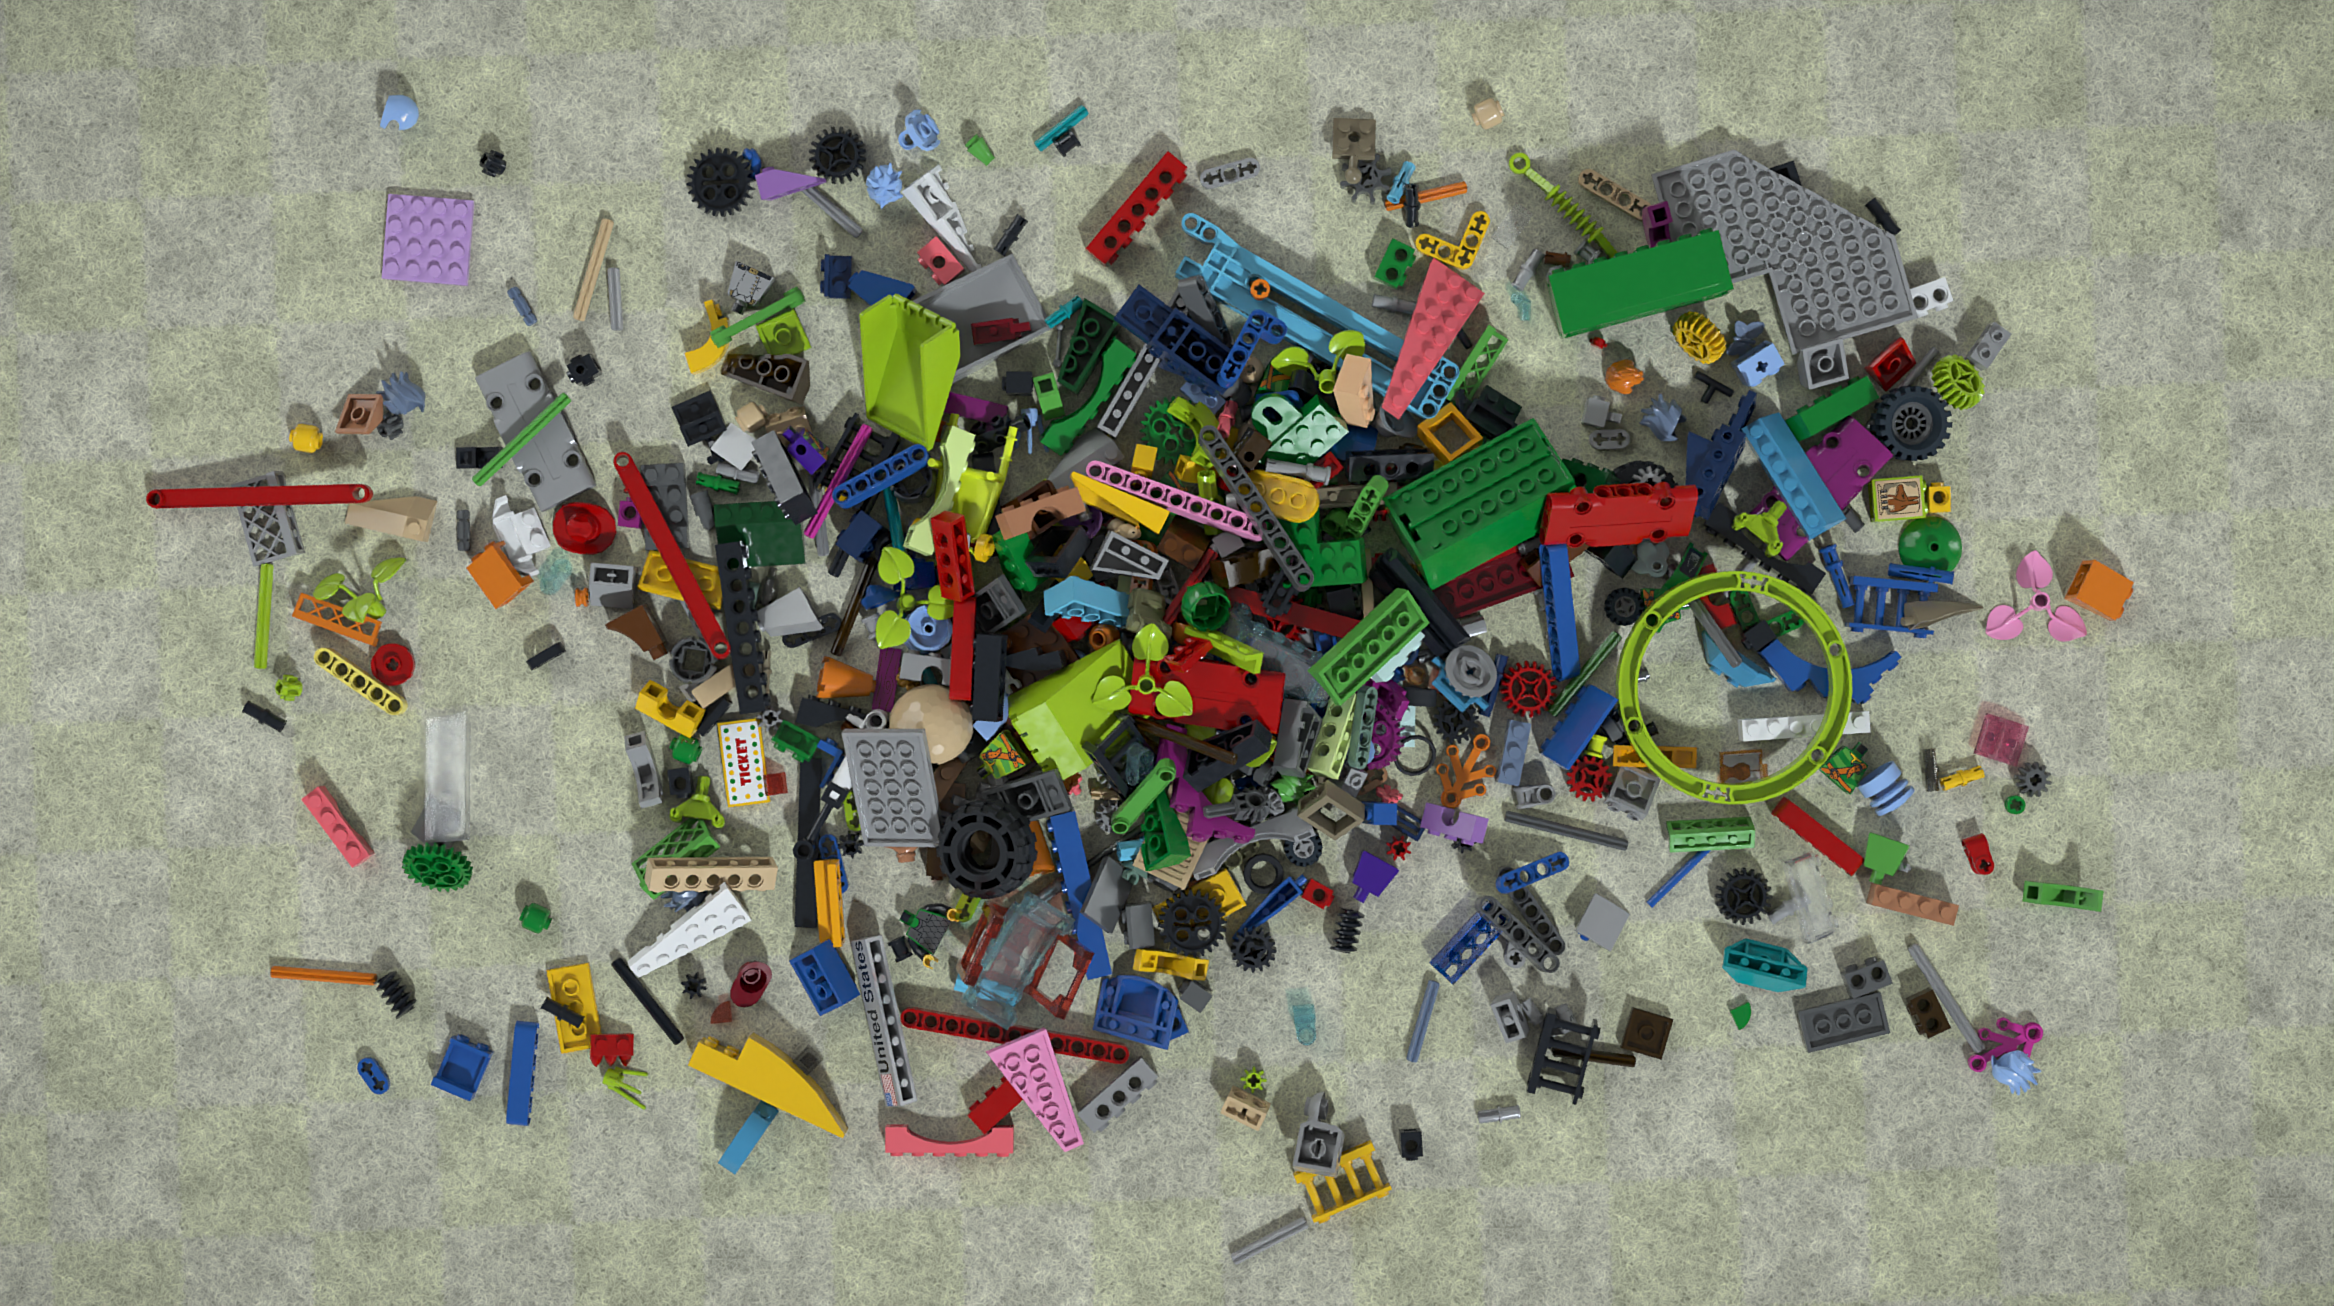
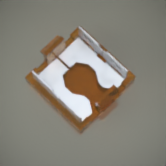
(1741, 766)

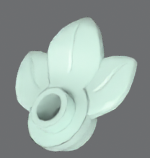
(1650, 555)

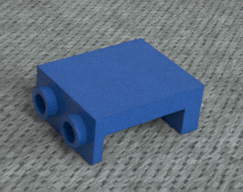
(462, 1067)

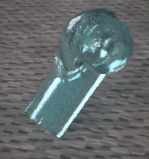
(1523, 304)

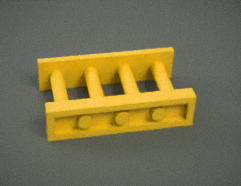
(1363, 1151)

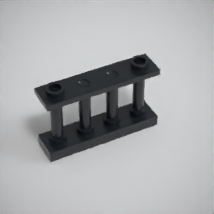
(852, 424)
(1107, 765)
(1546, 1041)

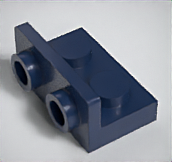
(836, 276)

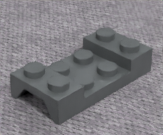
(669, 492)

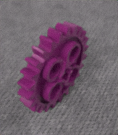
(1387, 741)

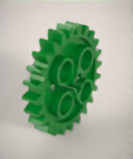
(1158, 440)
(437, 867)

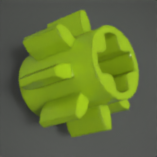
(288, 687)
(1257, 1083)

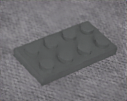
(1843, 1022)

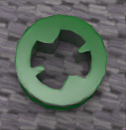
(2012, 810)

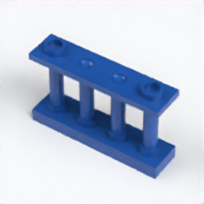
(1883, 586)

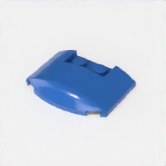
(1136, 1010)

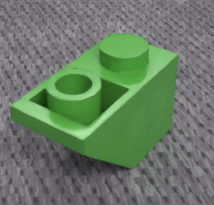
(1049, 396)

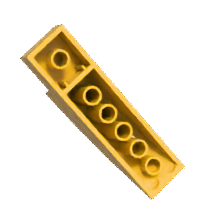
(769, 1076)

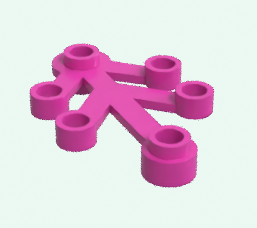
(2007, 1043)

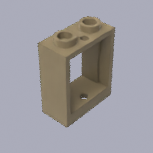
(1320, 796)

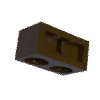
(1931, 1010)

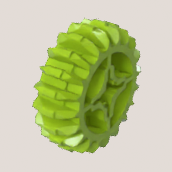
(1958, 382)

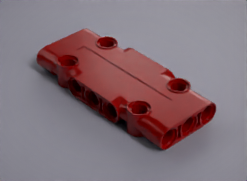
(1618, 514)
(1217, 693)

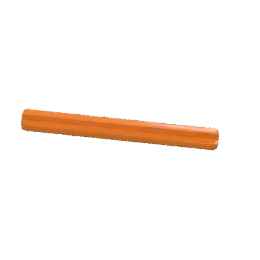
(323, 975)

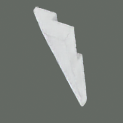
(932, 202)

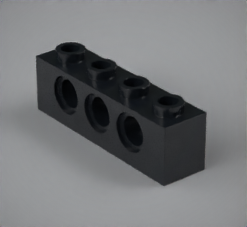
(1358, 460)

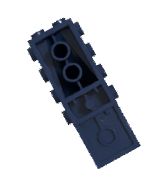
(1176, 339)
(1712, 462)

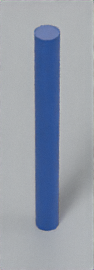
(1685, 869)

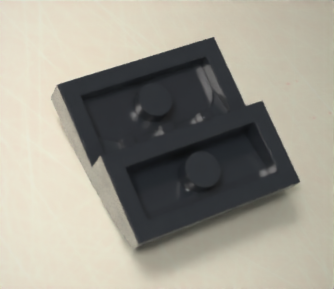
(699, 418)

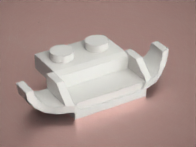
(521, 533)

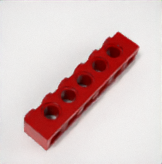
(1167, 164)

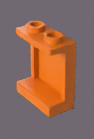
(497, 575)

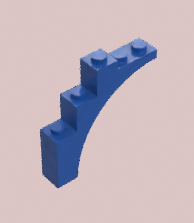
(1794, 671)

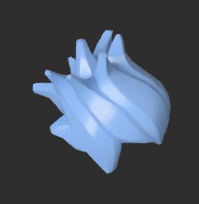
(884, 184)
(2014, 1070)

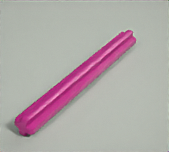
(839, 478)

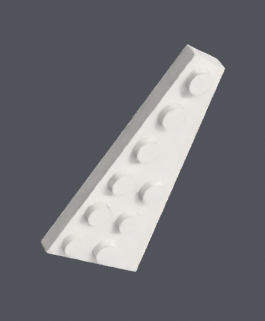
(694, 929)

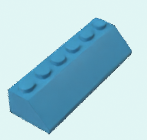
(1793, 475)

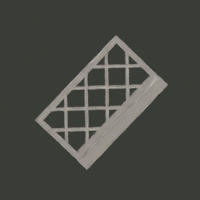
(285, 517)

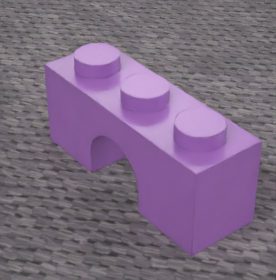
(1440, 820)

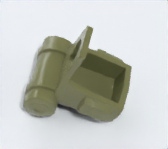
(1146, 608)

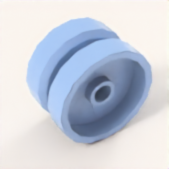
(927, 642)

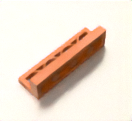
(330, 625)

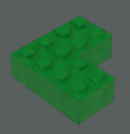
(1329, 560)

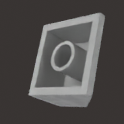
(1822, 364)

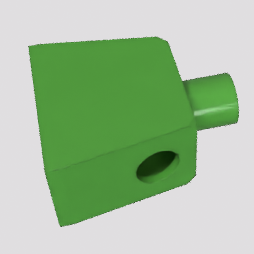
(1883, 856)

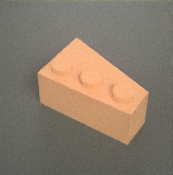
(1354, 391)

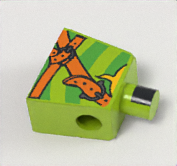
(1002, 757)

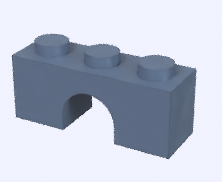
(1514, 752)

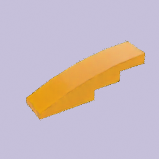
(1680, 756)

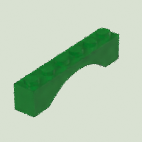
(1062, 431)

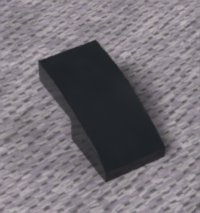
(475, 456)

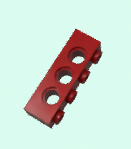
(952, 556)

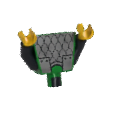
(928, 929)

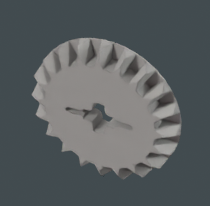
(1468, 658)

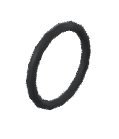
(1415, 773)

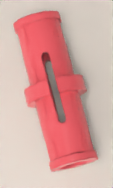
(1227, 418)

